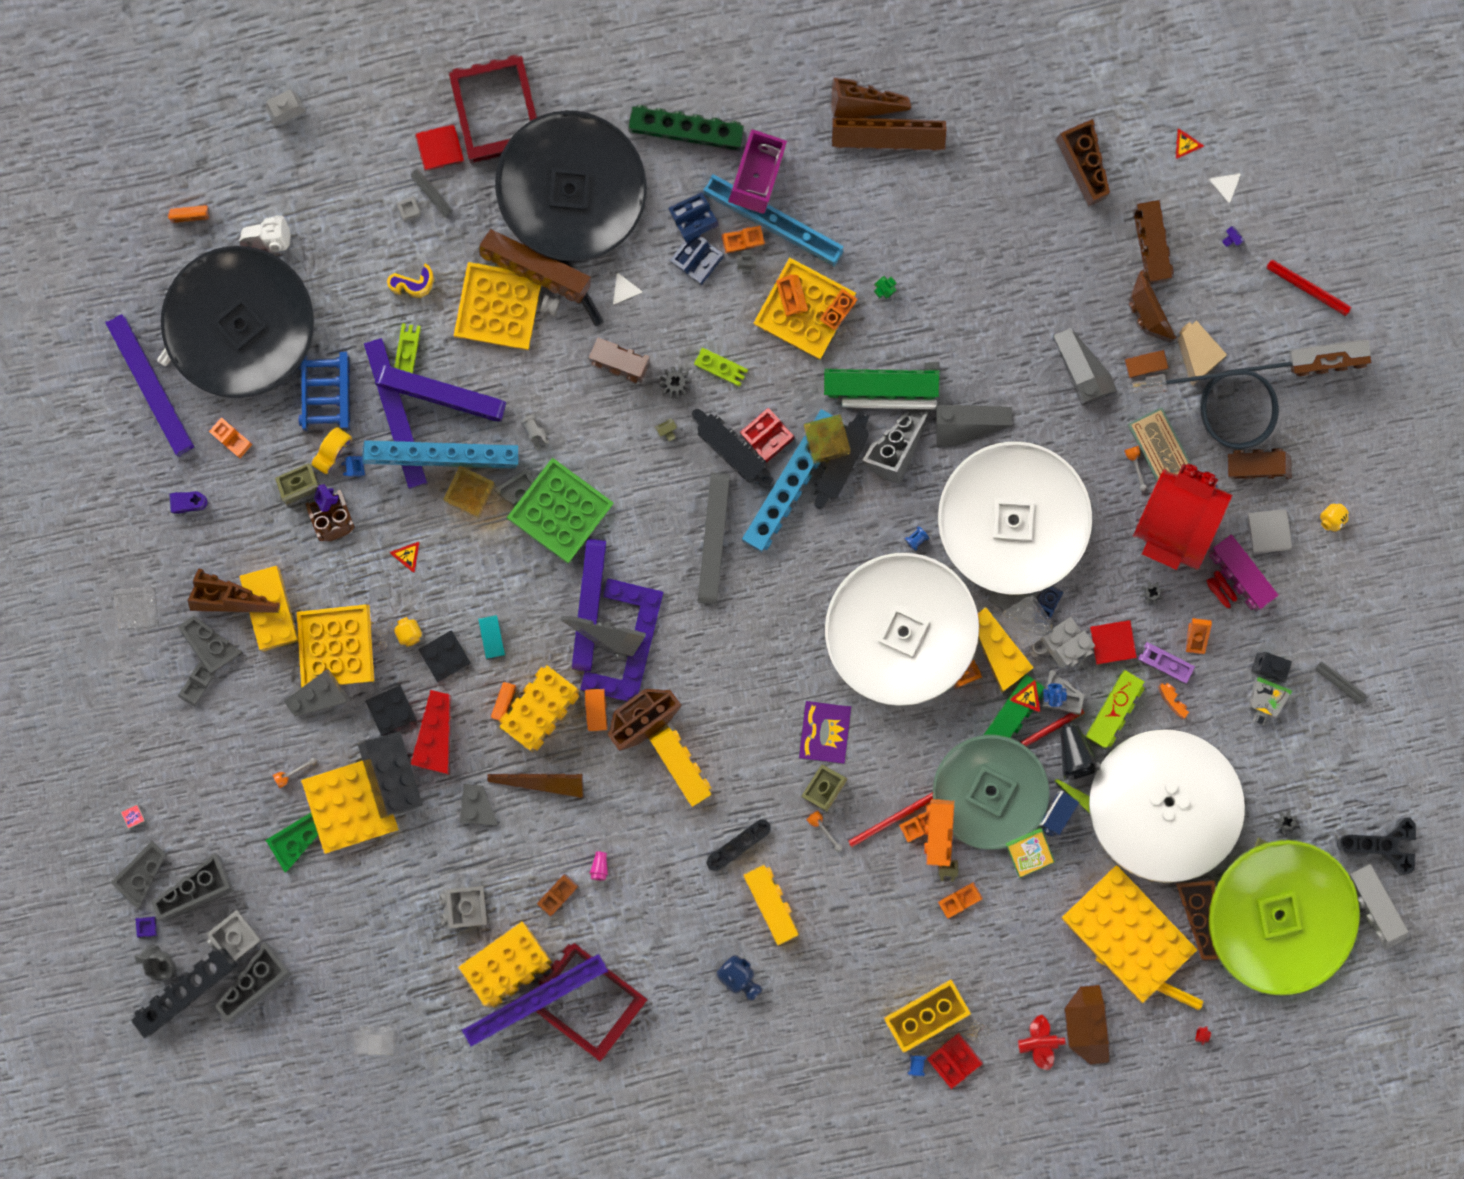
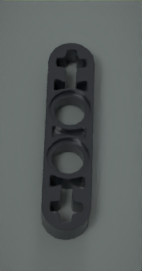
(736, 842)

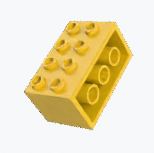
(539, 708)
(506, 965)

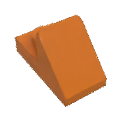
(1198, 635)

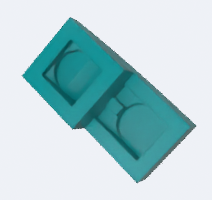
(491, 636)

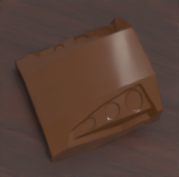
(331, 523)

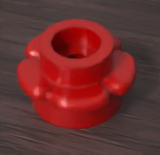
(1202, 1035)

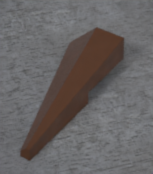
(221, 596)
(560, 784)

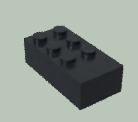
(390, 775)

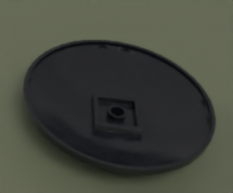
(578, 152)
(202, 315)

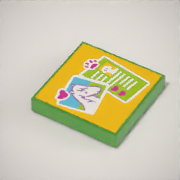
(1030, 852)

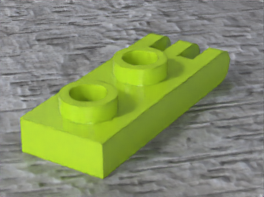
(407, 348)
(720, 366)

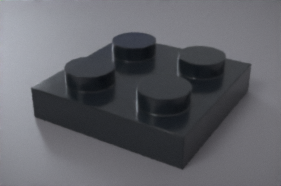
(444, 656)
(390, 710)

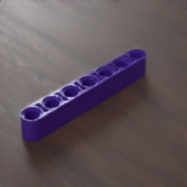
(440, 393)
(589, 601)

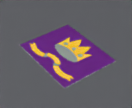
(825, 732)

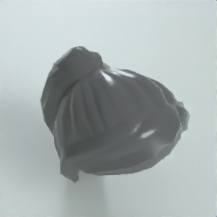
(156, 963)

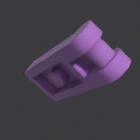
(1167, 663)

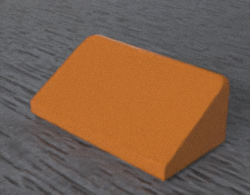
(188, 214)
(792, 295)
(503, 700)

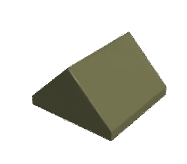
(297, 484)
(824, 788)

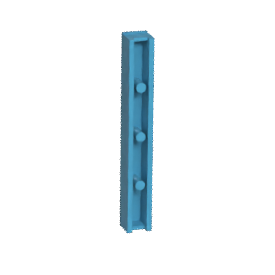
(779, 224)

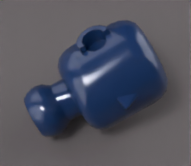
(738, 976)

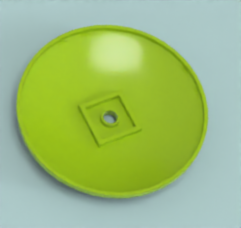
(1316, 922)

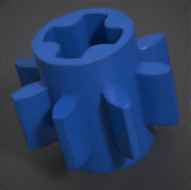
(1055, 695)

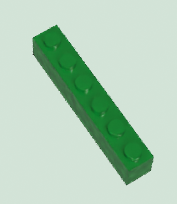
(881, 383)

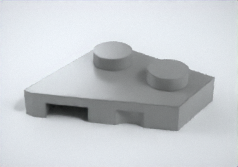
(1074, 696)

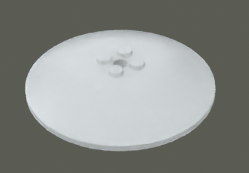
(1024, 483)
(896, 594)
(1160, 839)

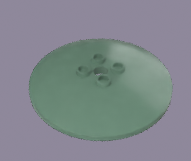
(1020, 797)

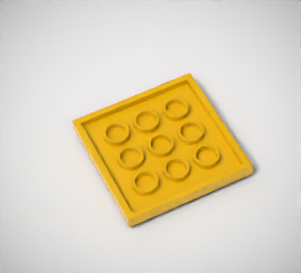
(497, 307)
(803, 329)
(336, 641)
(345, 808)

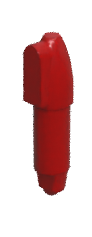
(1225, 586)
(1215, 589)

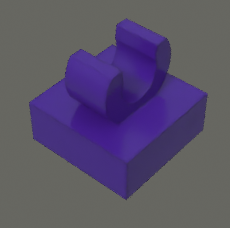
(1234, 237)
(324, 497)

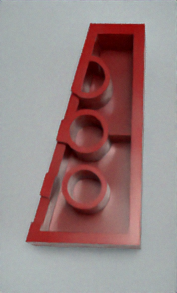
(433, 740)

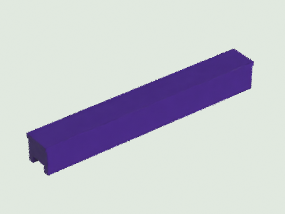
(150, 385)
(394, 411)

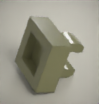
(666, 429)
(951, 870)

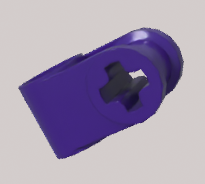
(184, 502)

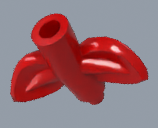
(1041, 1043)

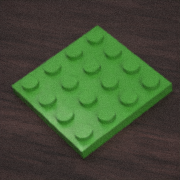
(560, 510)

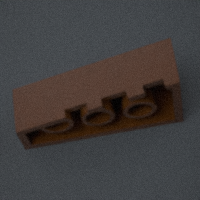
(1197, 901)

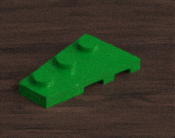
(293, 841)

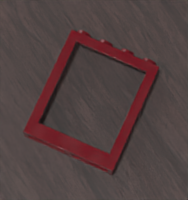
(494, 149)
(621, 1024)

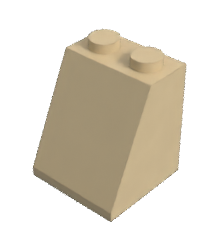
(1198, 350)

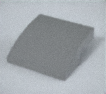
(1269, 531)

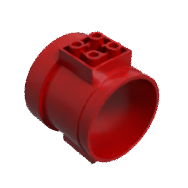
(1182, 517)

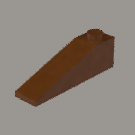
(858, 101)

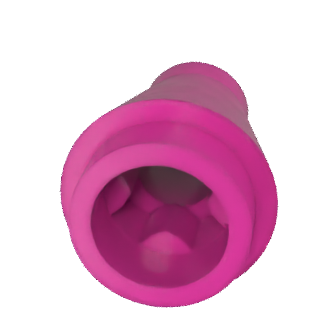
(599, 867)

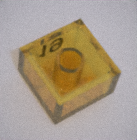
(826, 439)
(469, 492)

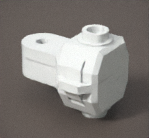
(270, 234)

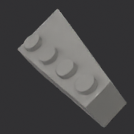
(1378, 907)

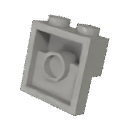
(1068, 643)
(463, 907)
(234, 935)

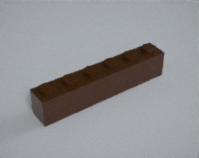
(889, 133)
(534, 266)

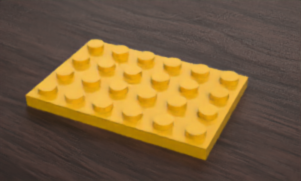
(1129, 934)

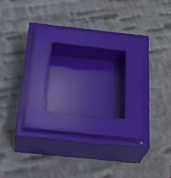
(146, 927)

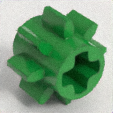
(885, 287)

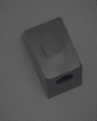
(1272, 666)

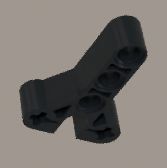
(1393, 855)

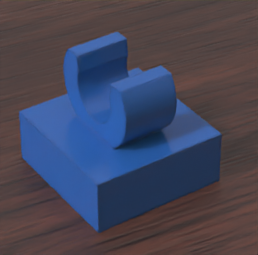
(354, 466)

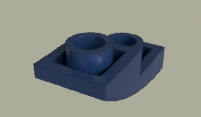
(1049, 599)

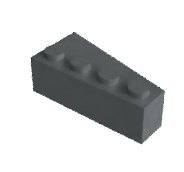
(198, 888)
(258, 979)

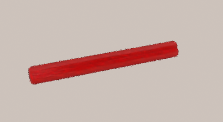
(1309, 287)

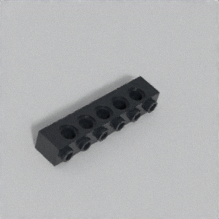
(224, 965)

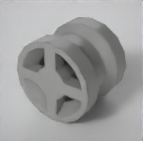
(550, 305)

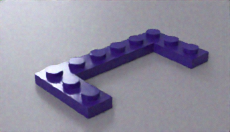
(649, 603)

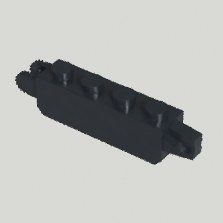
(731, 449)
(838, 469)

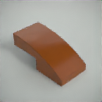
(1147, 363)
(557, 895)

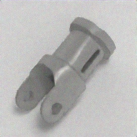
(534, 430)

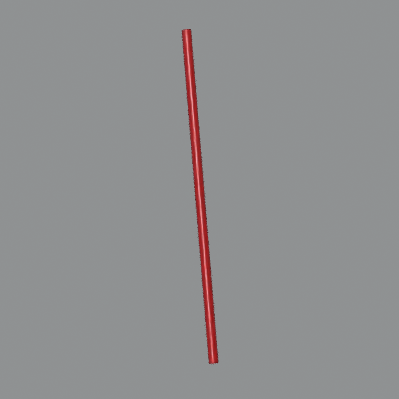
(927, 799)

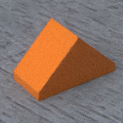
(970, 675)

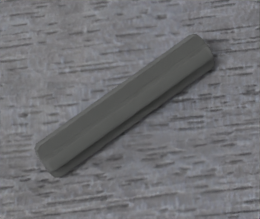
(431, 192)
(1340, 682)

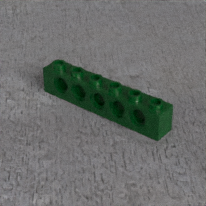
(694, 135)

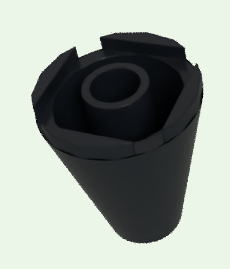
(1076, 753)

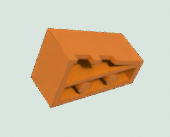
(939, 832)

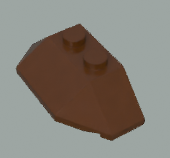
(1149, 311)
(642, 717)
(1088, 1025)

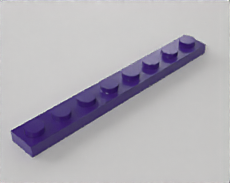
(534, 1000)

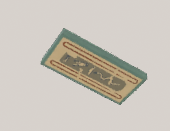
(1158, 443)

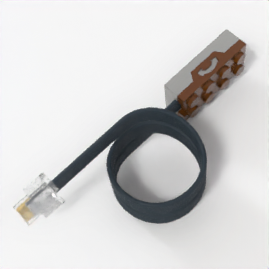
(1301, 362)

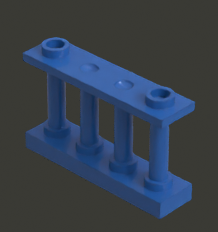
(341, 400)

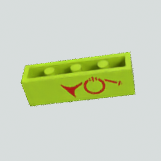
(1114, 710)

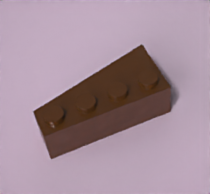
(1084, 159)
(1152, 242)

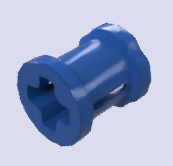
(917, 538)
(917, 1065)

